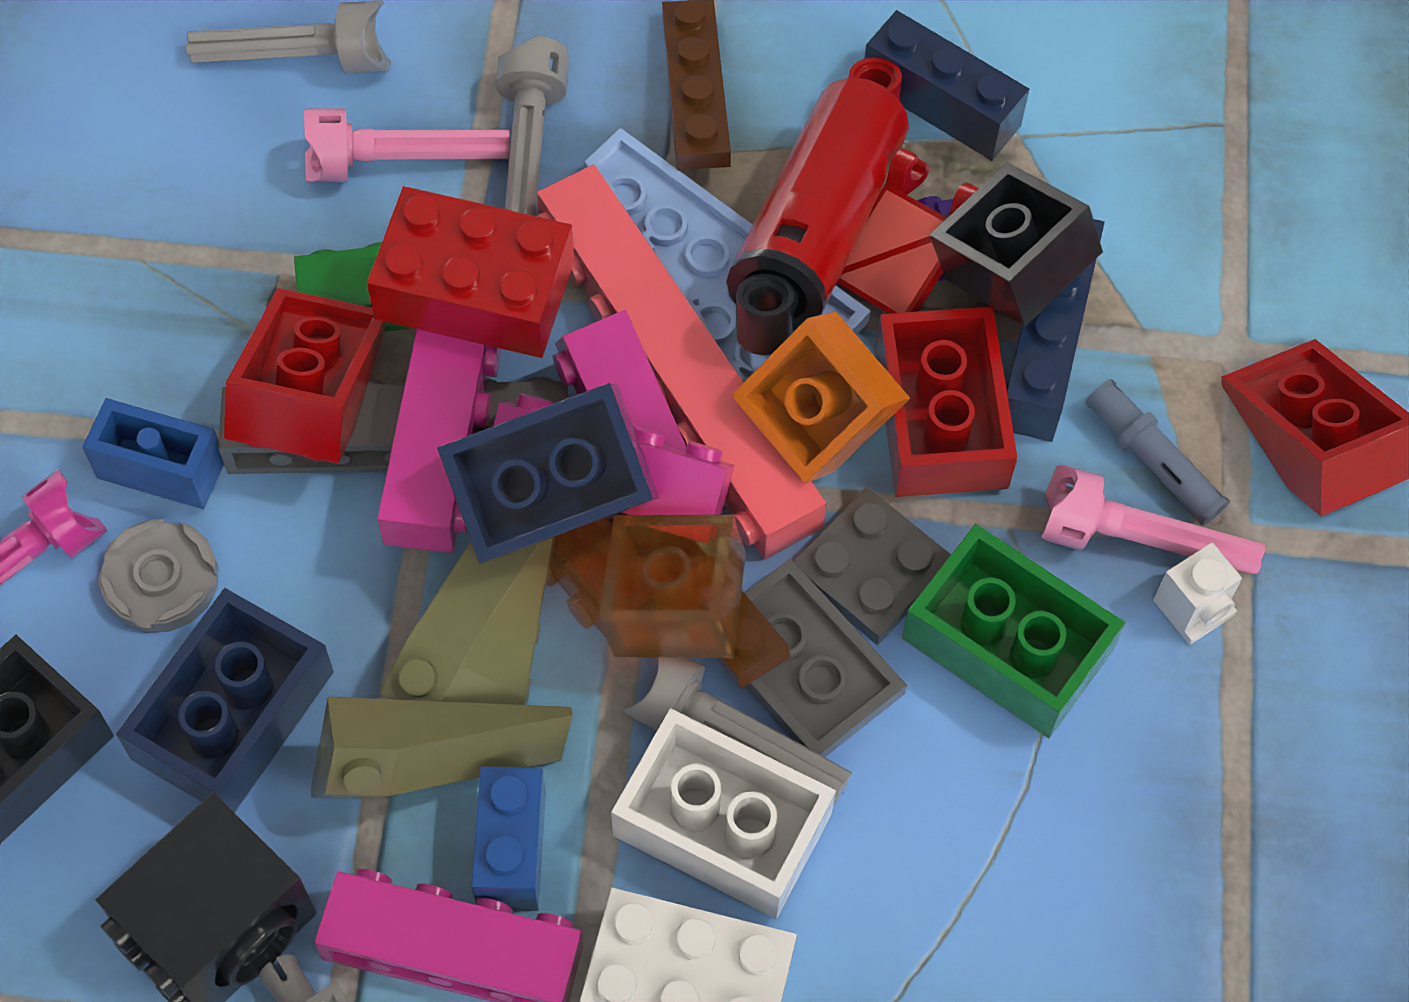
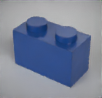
(154, 453)
(509, 836)

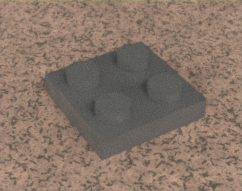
(872, 564)

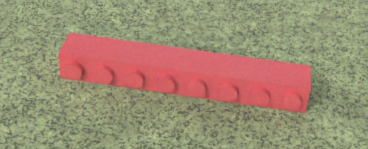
(694, 374)

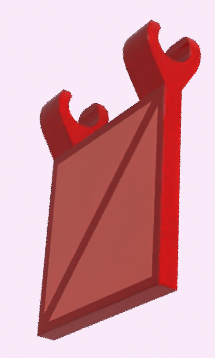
(894, 255)

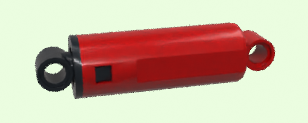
(818, 205)

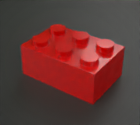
(471, 271)
(958, 416)

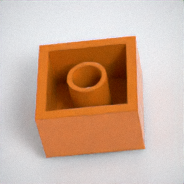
(820, 396)

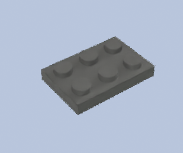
(832, 675)

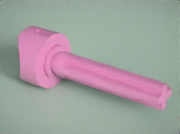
(336, 144)
(1082, 511)

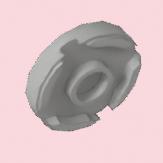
(158, 576)

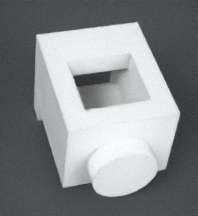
(1199, 593)

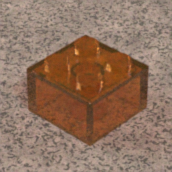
(673, 586)

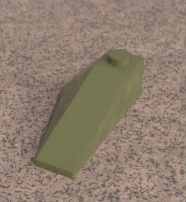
(477, 632)
(413, 745)

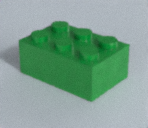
(1012, 630)

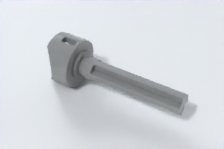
(351, 38)
(531, 85)
(679, 688)

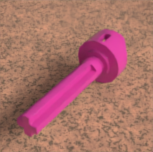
(49, 524)

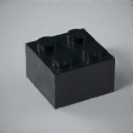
(1016, 243)

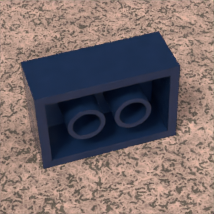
(548, 472)
(226, 701)

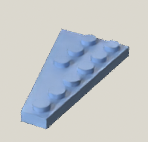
(693, 239)

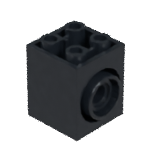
(205, 907)

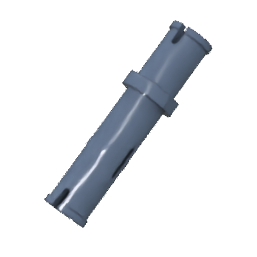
(1156, 451)

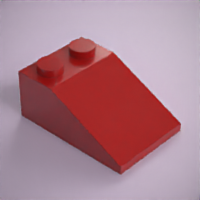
(303, 376)
(1322, 425)

